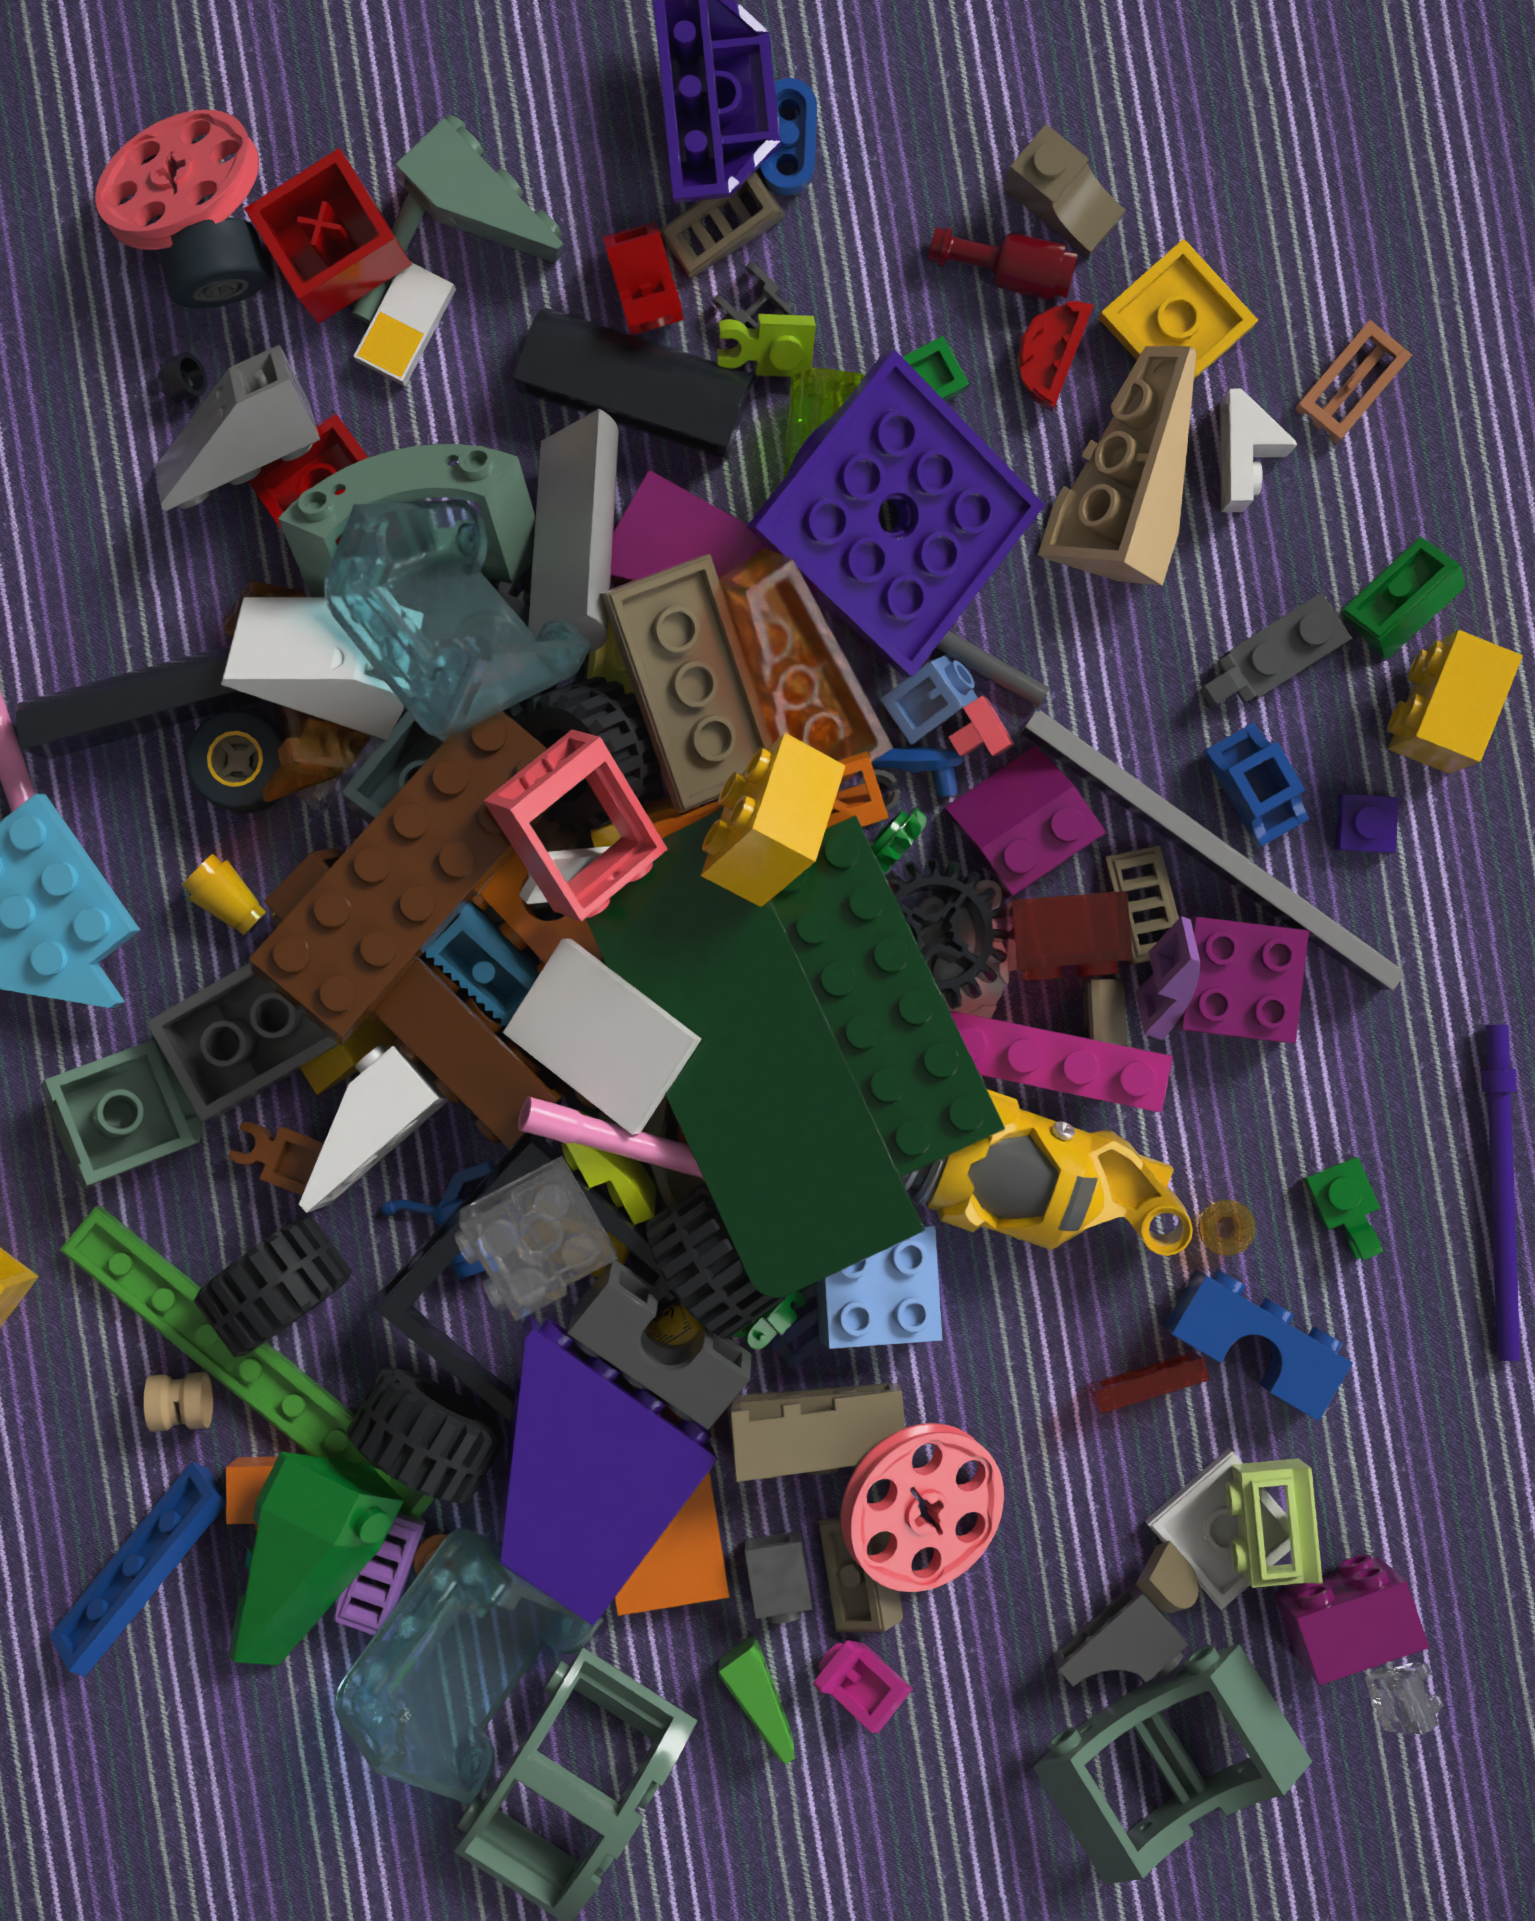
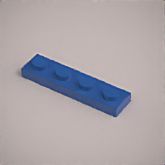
(138, 1569)

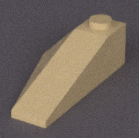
(1128, 496)

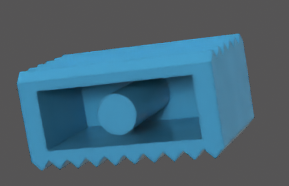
(484, 962)

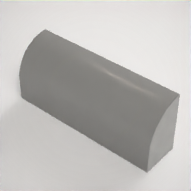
(575, 527)

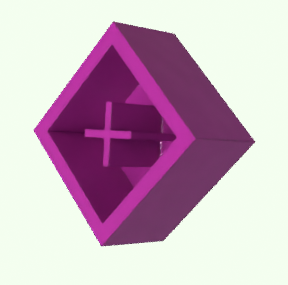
(1247, 980)
(1351, 1619)

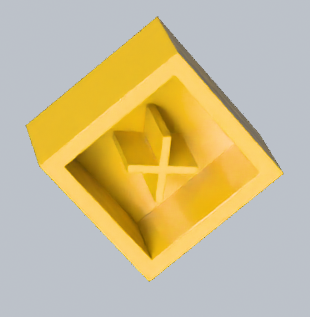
(1453, 701)
(771, 819)

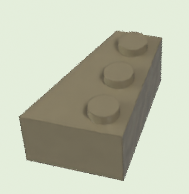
(812, 1428)

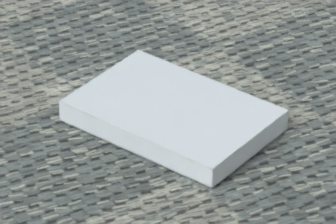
(601, 1036)

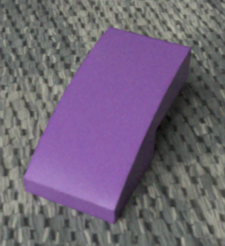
(1173, 982)

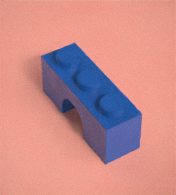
(1302, 1366)

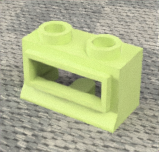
(1249, 1548)

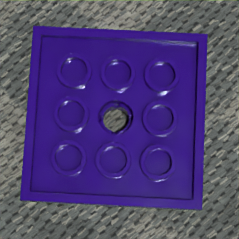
(953, 504)

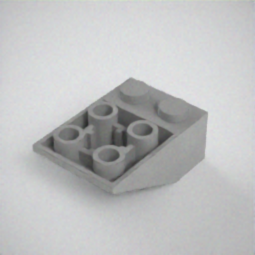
(242, 425)

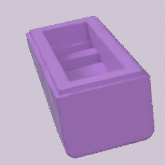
(368, 1605)

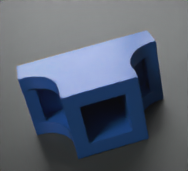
(1258, 783)

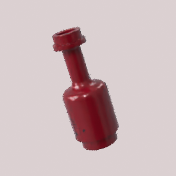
(1018, 263)

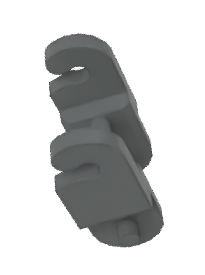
(771, 293)

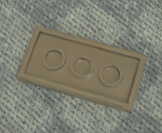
(688, 678)

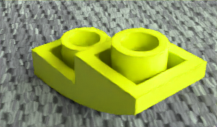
(625, 1178)

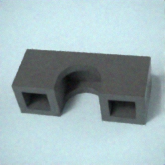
(692, 1377)

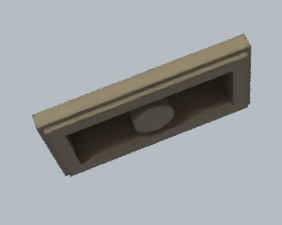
(1104, 1011)
(856, 1598)

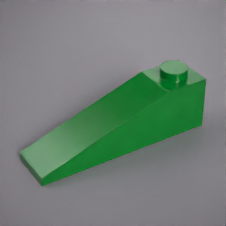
(312, 1539)

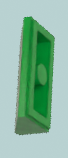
(1404, 597)

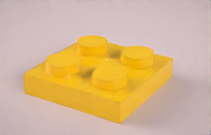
(1179, 305)

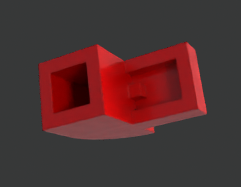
(643, 278)

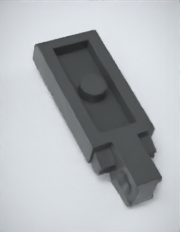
(1278, 652)

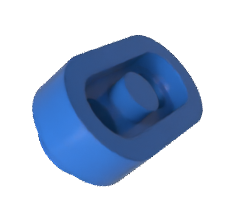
(796, 137)

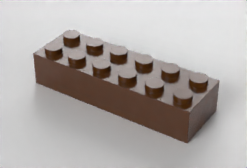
(398, 881)
(445, 1029)

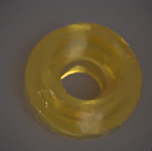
(1242, 1235)

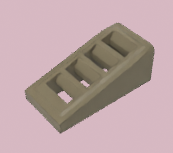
(733, 239)
(1163, 900)

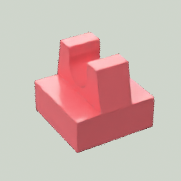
(984, 729)

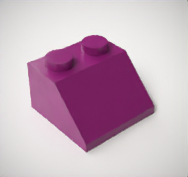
(1024, 821)

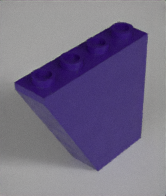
(589, 1472)

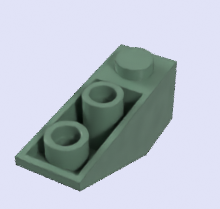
(464, 192)

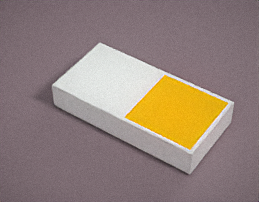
(404, 323)

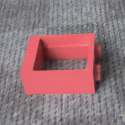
(542, 784)

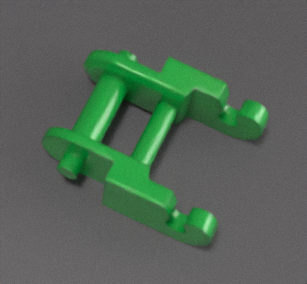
(774, 1321)

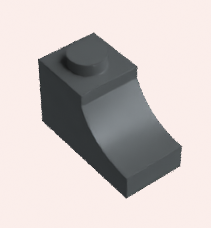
(1123, 1636)

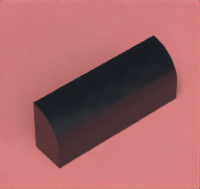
(633, 382)
(127, 705)

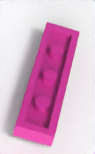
(1066, 1062)

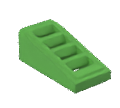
(751, 1684)

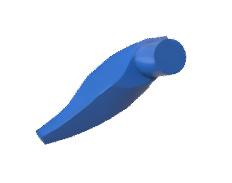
(920, 759)

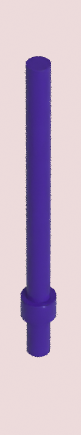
(1499, 1083)

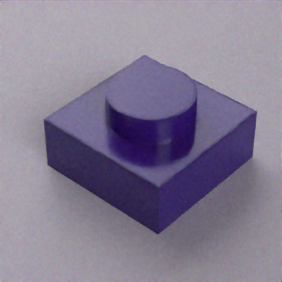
(1367, 823)

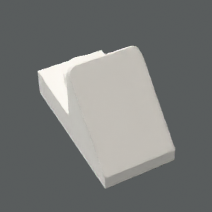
(1246, 434)

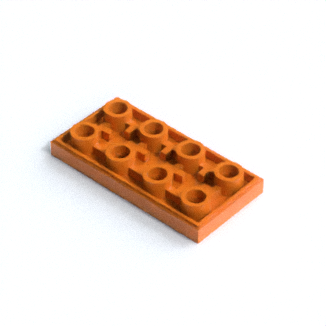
(685, 1560)

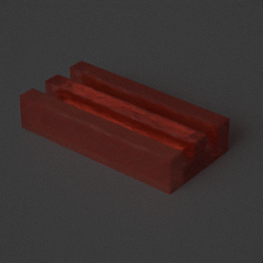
(1148, 1381)

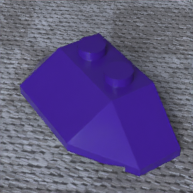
(715, 95)

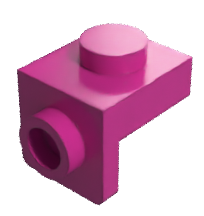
(862, 1683)

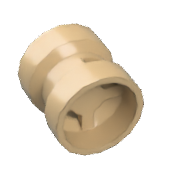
(178, 1401)

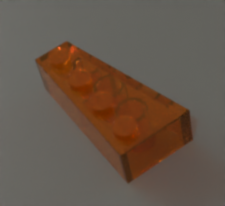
(797, 661)

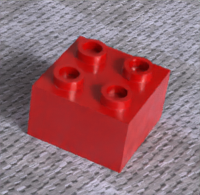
(328, 236)

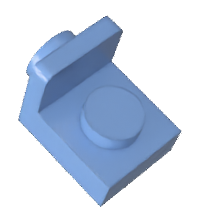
(930, 697)

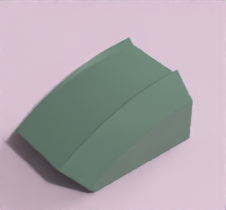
(120, 1113)

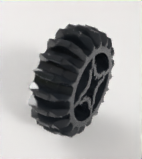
(954, 947)

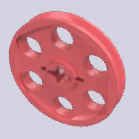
(156, 181)
(900, 1512)

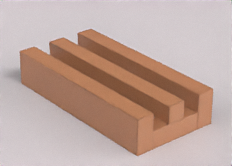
(1322, 417)

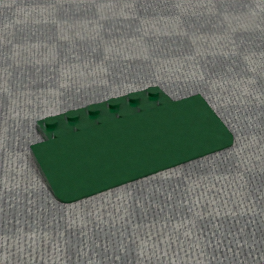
(816, 1056)

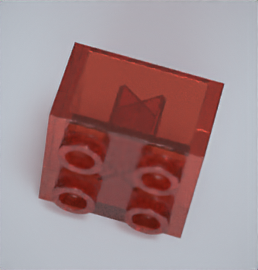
(1068, 932)

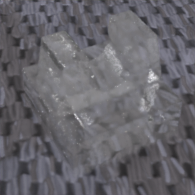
(1403, 1700)

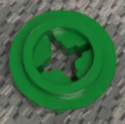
(897, 837)

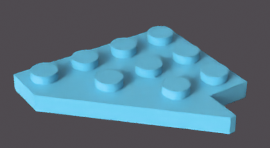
(55, 911)

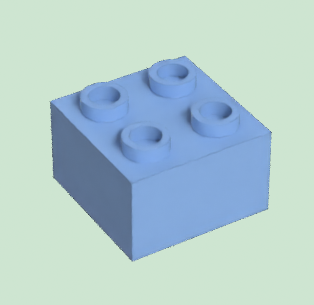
(884, 1297)

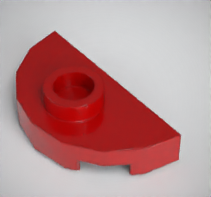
(1049, 350)

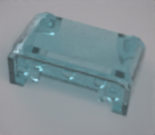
(432, 622)
(448, 1666)

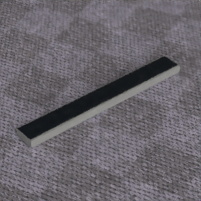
(1211, 851)

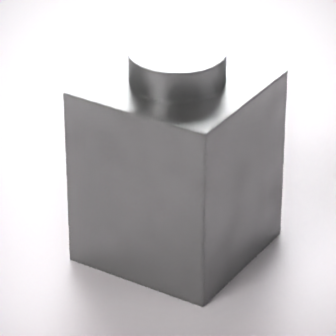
(778, 1577)

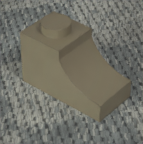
(1063, 192)

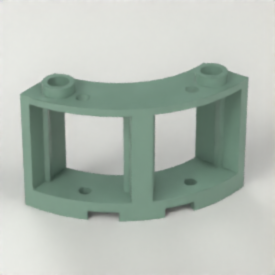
(411, 475)
(1268, 1773)
(527, 1860)

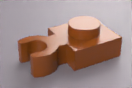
(287, 1158)

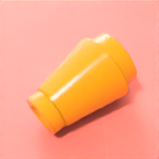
(223, 894)

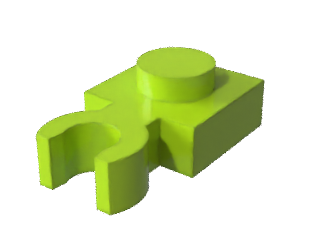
(778, 345)

